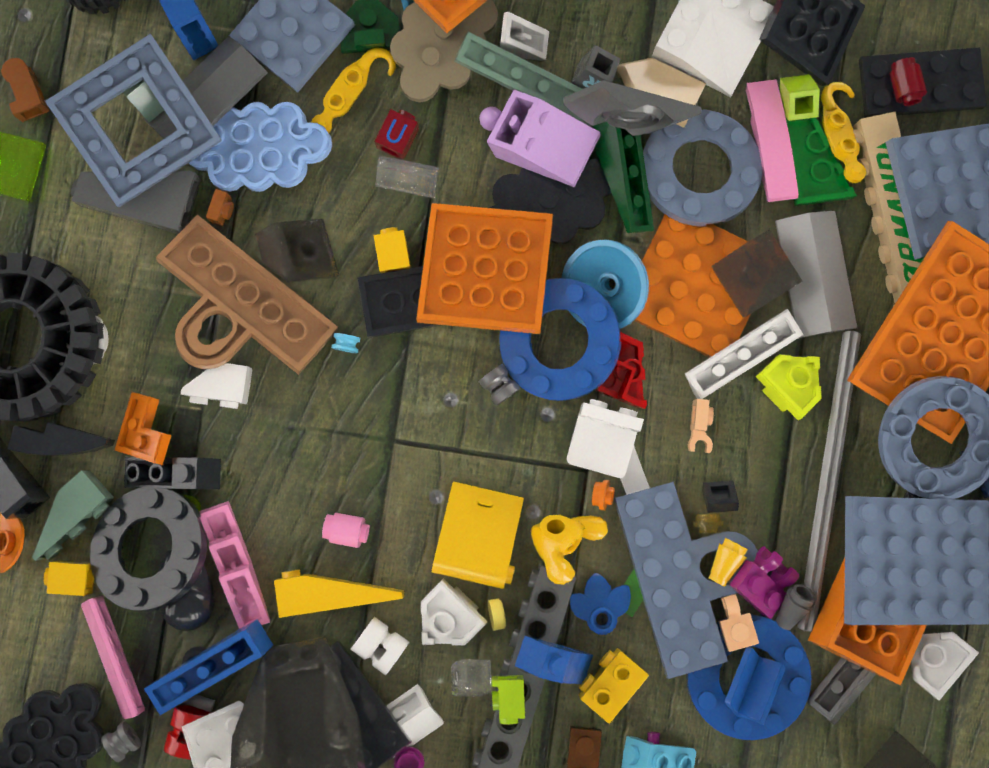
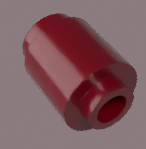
(907, 81)

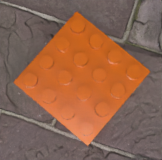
(485, 268)
(684, 292)

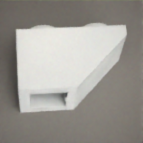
(225, 384)

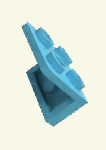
(645, 754)

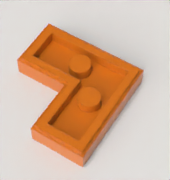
(136, 435)

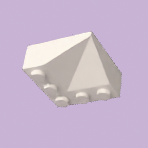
(713, 39)

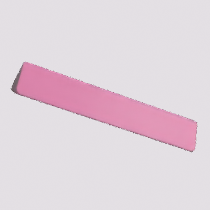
(113, 657)

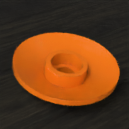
(11, 542)

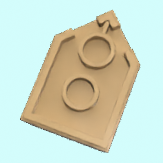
(661, 79)

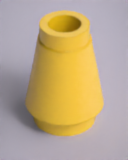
(727, 561)

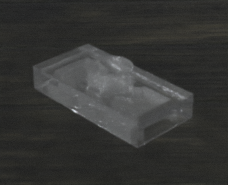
(406, 176)

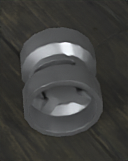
(495, 379)

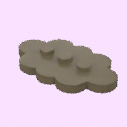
(430, 52)

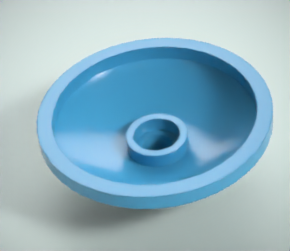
(606, 260)

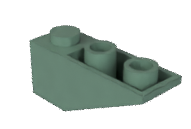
(73, 507)

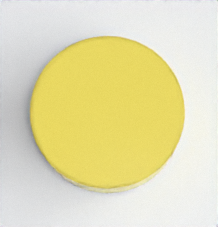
(496, 614)

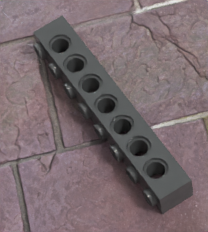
(552, 616)

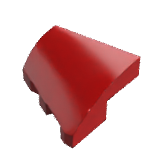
(627, 376)

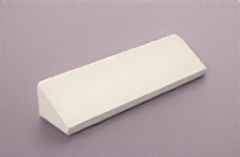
(743, 354)

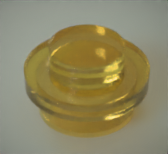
(708, 523)

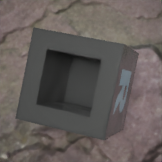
(595, 67)

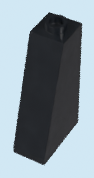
(18, 489)

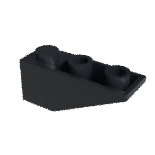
(173, 474)

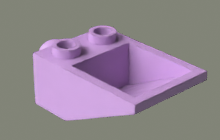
(539, 137)

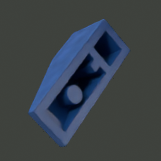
(553, 661)

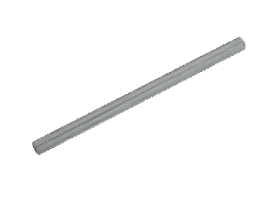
(830, 473)

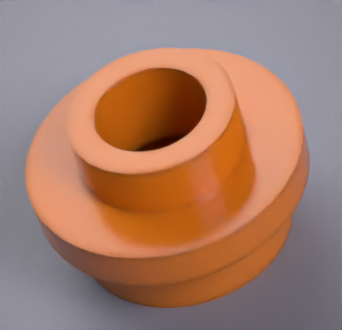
(603, 494)

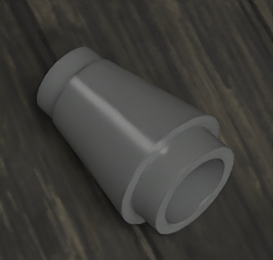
(795, 606)

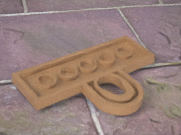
(245, 294)

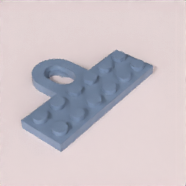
(671, 578)

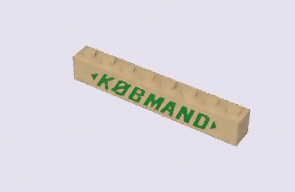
(884, 200)

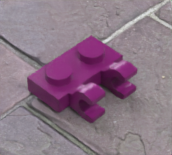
(758, 588)

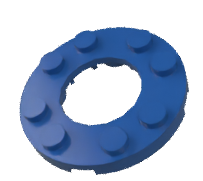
(597, 360)
(789, 698)

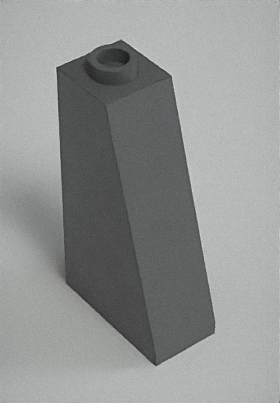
(161, 206)

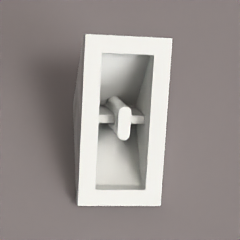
(523, 38)

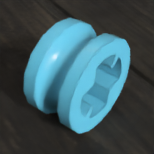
(345, 343)

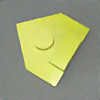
(792, 383)

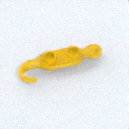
(349, 86)
(840, 132)

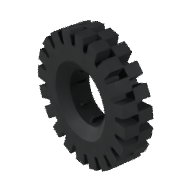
(43, 383)

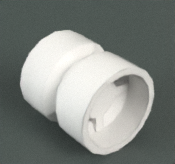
(368, 644)

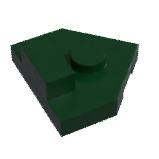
(373, 27)

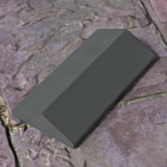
(217, 83)

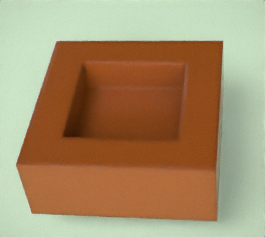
(220, 208)

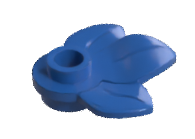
(600, 599)

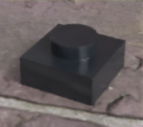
(720, 496)

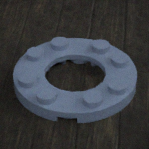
(703, 208)
(899, 424)

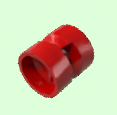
(175, 741)

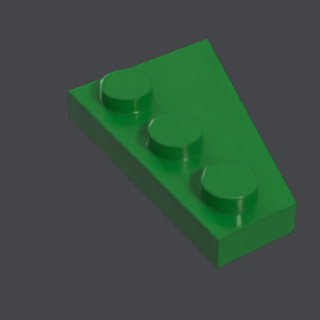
(816, 169)

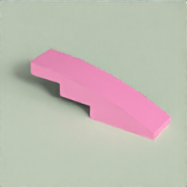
(773, 140)
(234, 565)

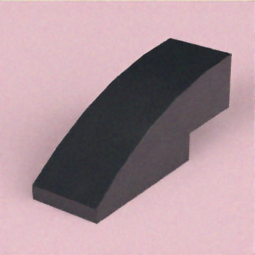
(56, 441)

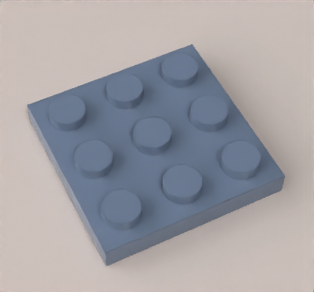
(292, 36)

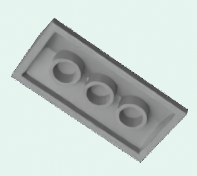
(815, 250)

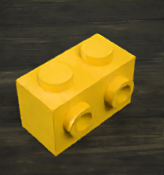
(612, 684)

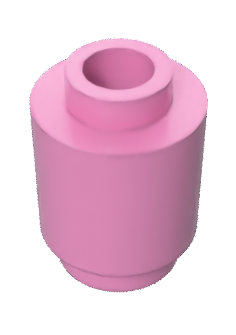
(345, 530)

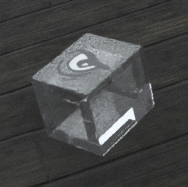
(471, 677)

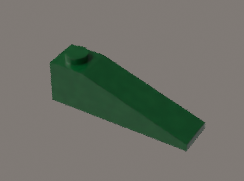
(626, 174)

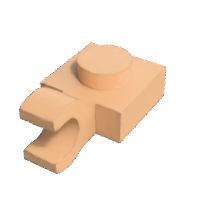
(701, 417)
(737, 628)

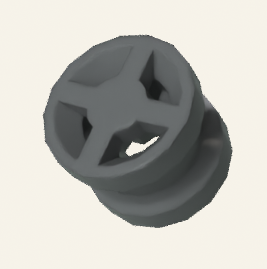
(121, 742)

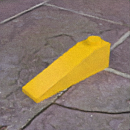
(314, 593)

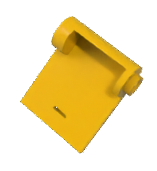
(478, 539)

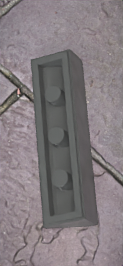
(839, 690)

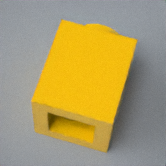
(392, 250)
(69, 578)

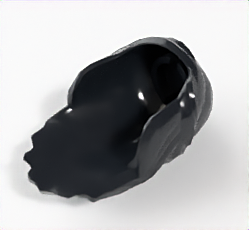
(194, 607)

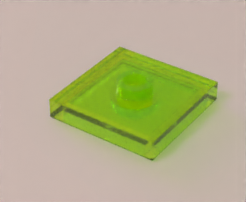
(19, 165)

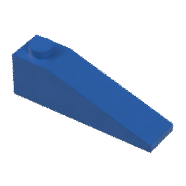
(209, 667)

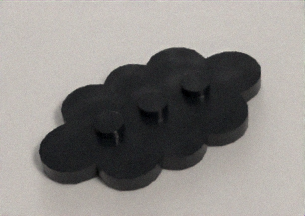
(571, 206)
(54, 730)

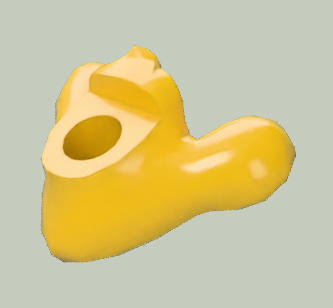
(560, 536)

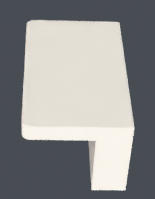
(415, 714)

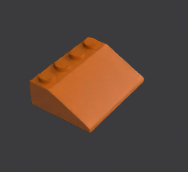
(877, 648)

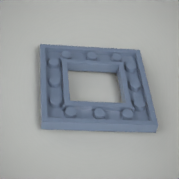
(140, 61)

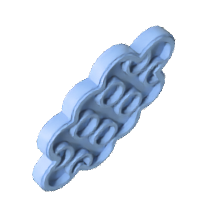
(263, 147)

